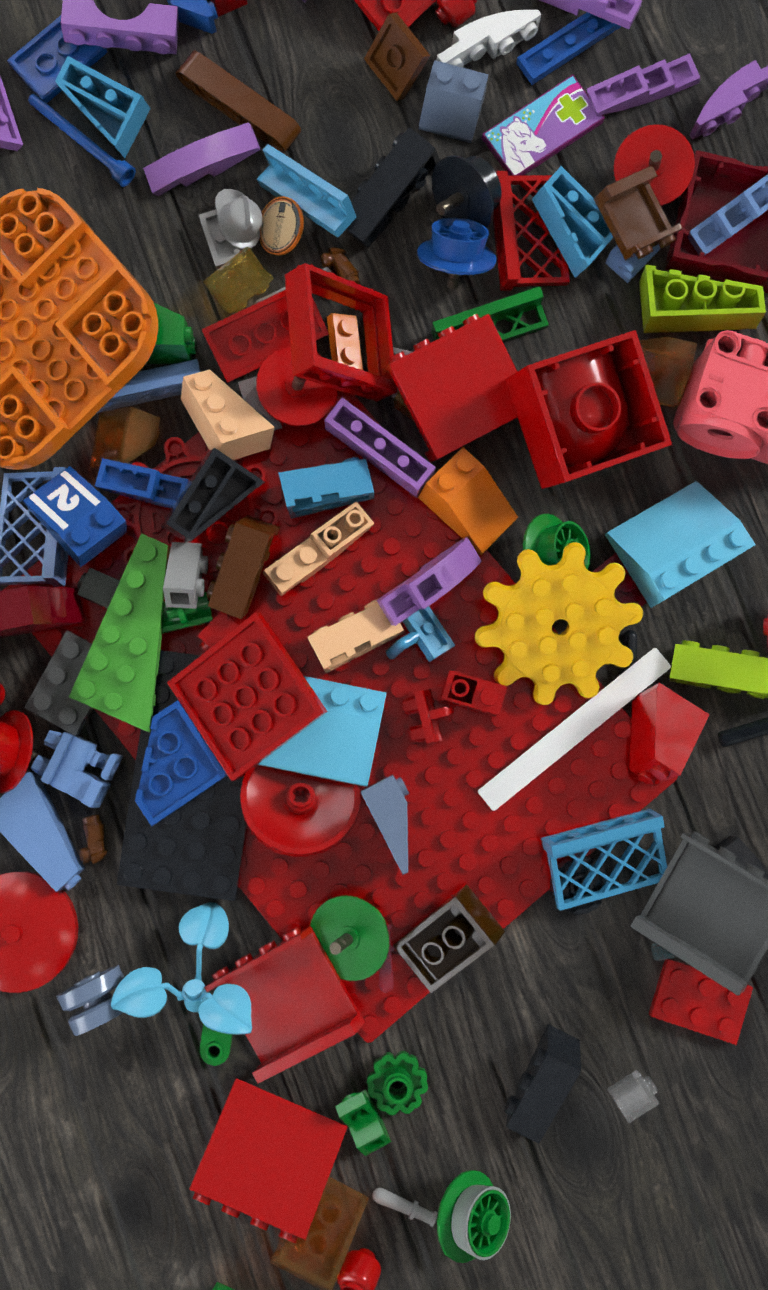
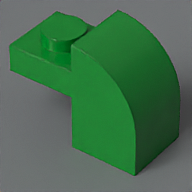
(364, 1122)

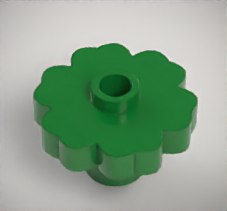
(392, 1069)

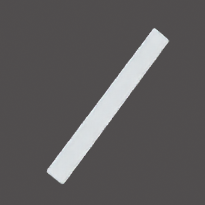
(574, 729)

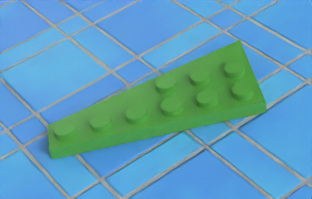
(126, 650)

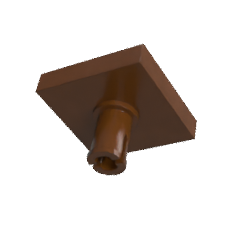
(396, 56)

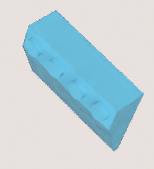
(678, 542)
(339, 742)

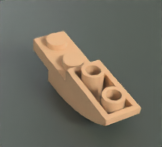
(318, 549)

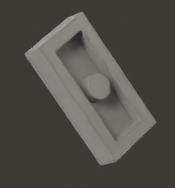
(219, 247)

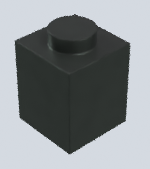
(97, 587)

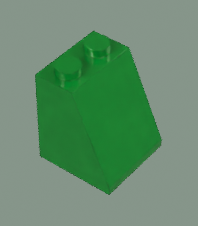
(174, 339)

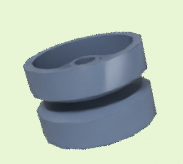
(95, 997)

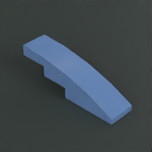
(731, 217)

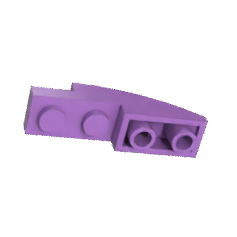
(616, 11)
(730, 99)
(430, 582)

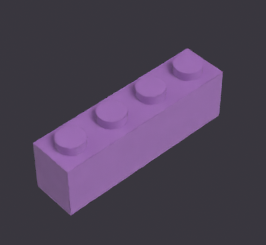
(379, 447)

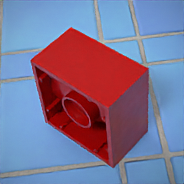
(588, 409)

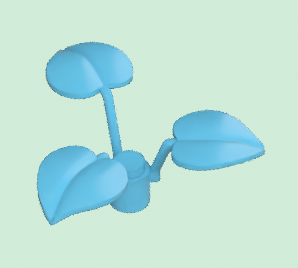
(226, 1011)

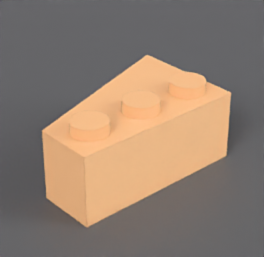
(224, 416)
(353, 636)

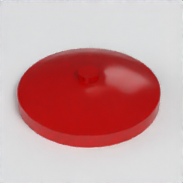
(297, 811)
(35, 931)

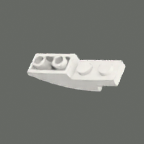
(492, 34)

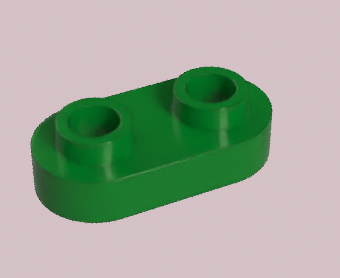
(214, 1038)

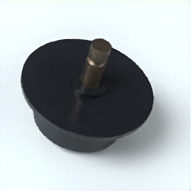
(466, 188)

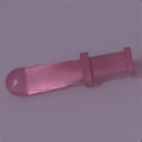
(386, 972)

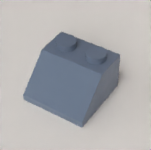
(453, 101)

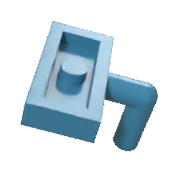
(424, 631)

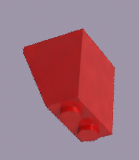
(663, 733)

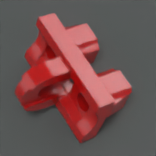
(423, 703)

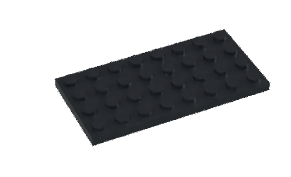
(198, 844)

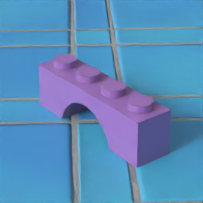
(150, 31)

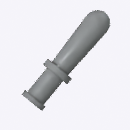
(395, 1202)

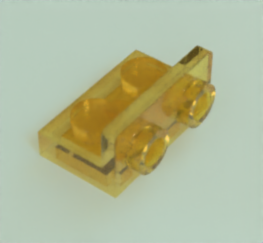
(238, 281)

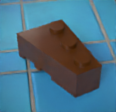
(241, 566)

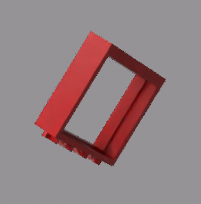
(377, 328)

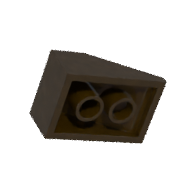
(449, 939)

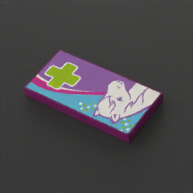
(542, 127)

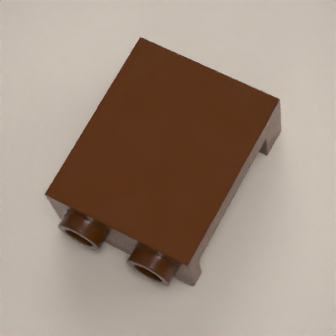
(635, 215)

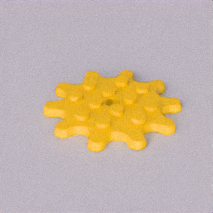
(552, 594)

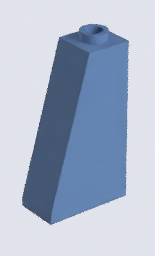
(38, 833)

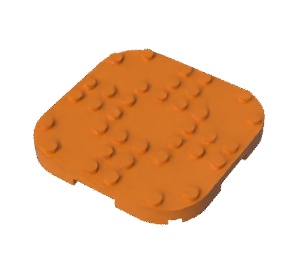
(68, 326)

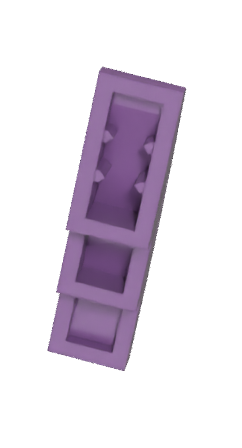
(643, 85)
(202, 157)

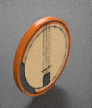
(281, 226)

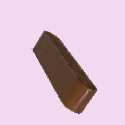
(238, 101)

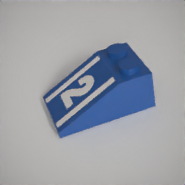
(76, 515)

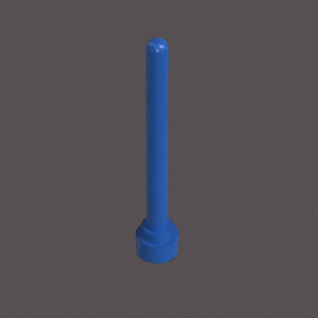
(120, 170)

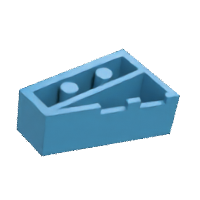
(106, 103)
(572, 220)
(326, 486)

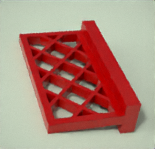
(506, 238)

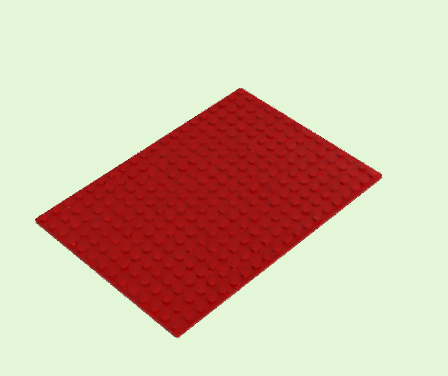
(450, 826)

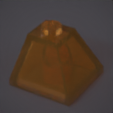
(669, 366)
(124, 435)

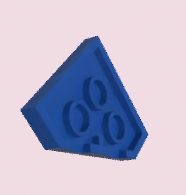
(175, 765)

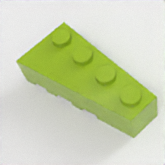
(697, 303)
(720, 668)

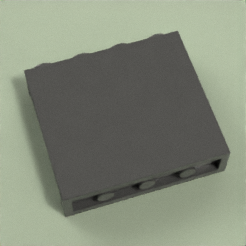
(710, 912)

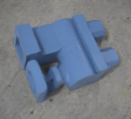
(67, 767)

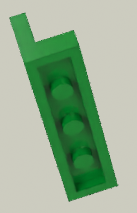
(500, 310)

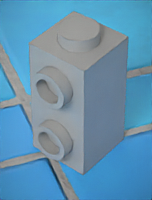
(184, 575)

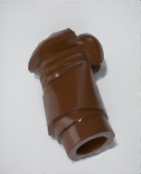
(341, 265)
(94, 834)

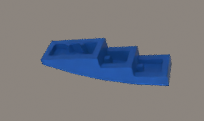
(140, 483)

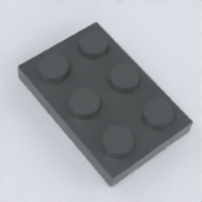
(52, 692)

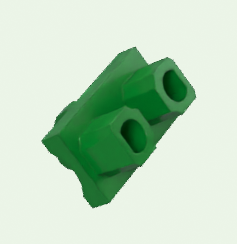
(182, 618)

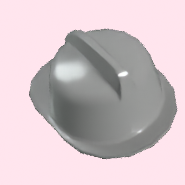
(238, 218)

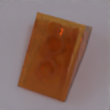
(328, 1239)

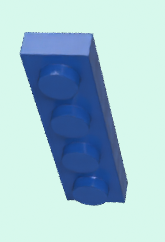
(564, 46)

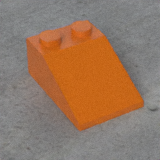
(469, 501)

